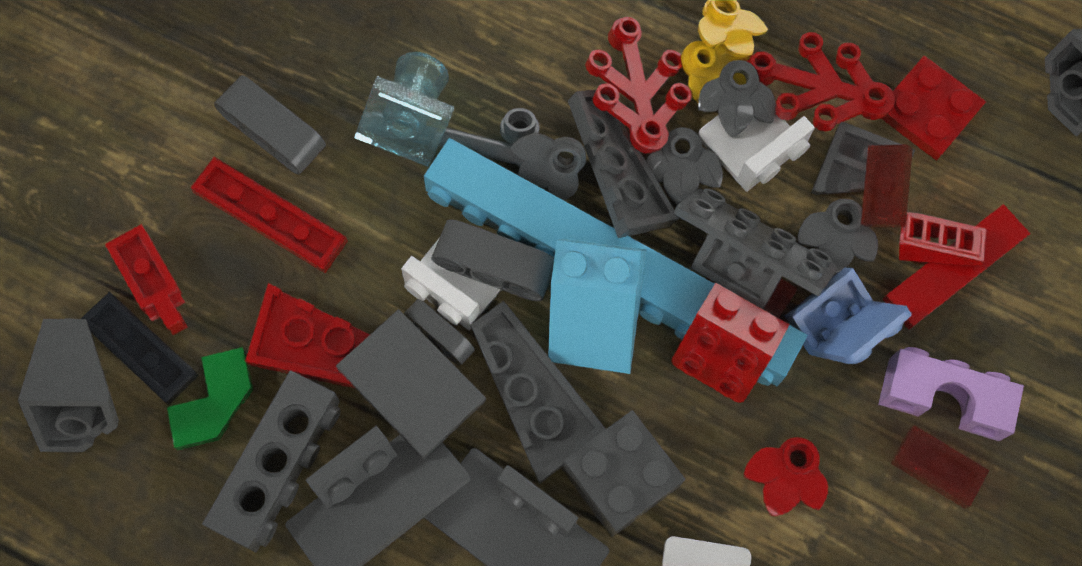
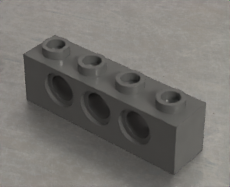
(294, 398)

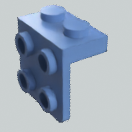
(845, 320)

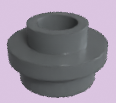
(517, 124)

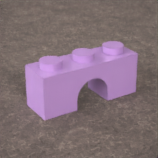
(986, 400)

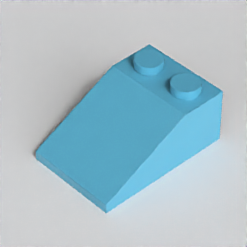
(595, 304)

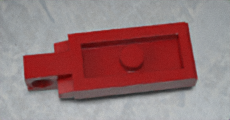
(148, 277)

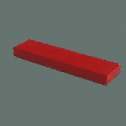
(269, 214)
(940, 281)

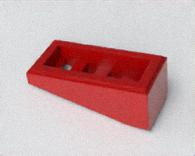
(932, 227)

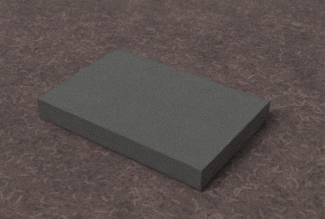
(411, 383)

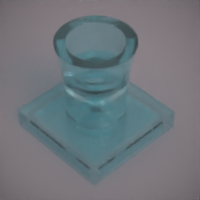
(406, 112)

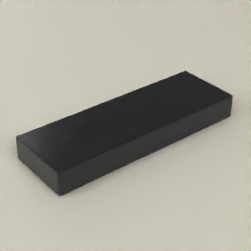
(139, 348)

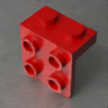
(729, 343)

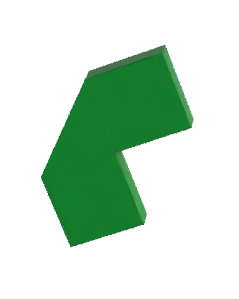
(208, 418)

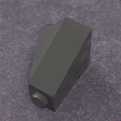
(1065, 73)
(66, 389)

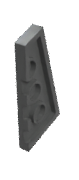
(624, 178)
(538, 398)

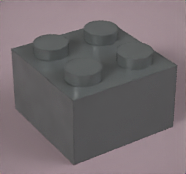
(622, 473)

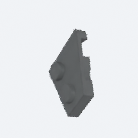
(846, 160)

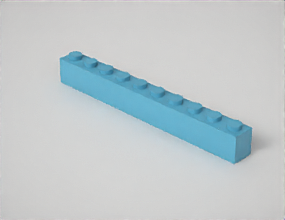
(538, 219)

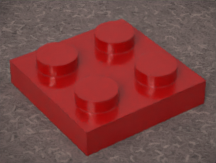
(932, 107)

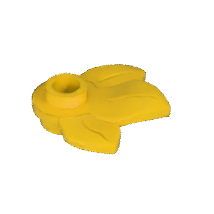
(730, 27)
(701, 73)

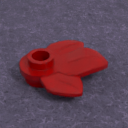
(783, 481)

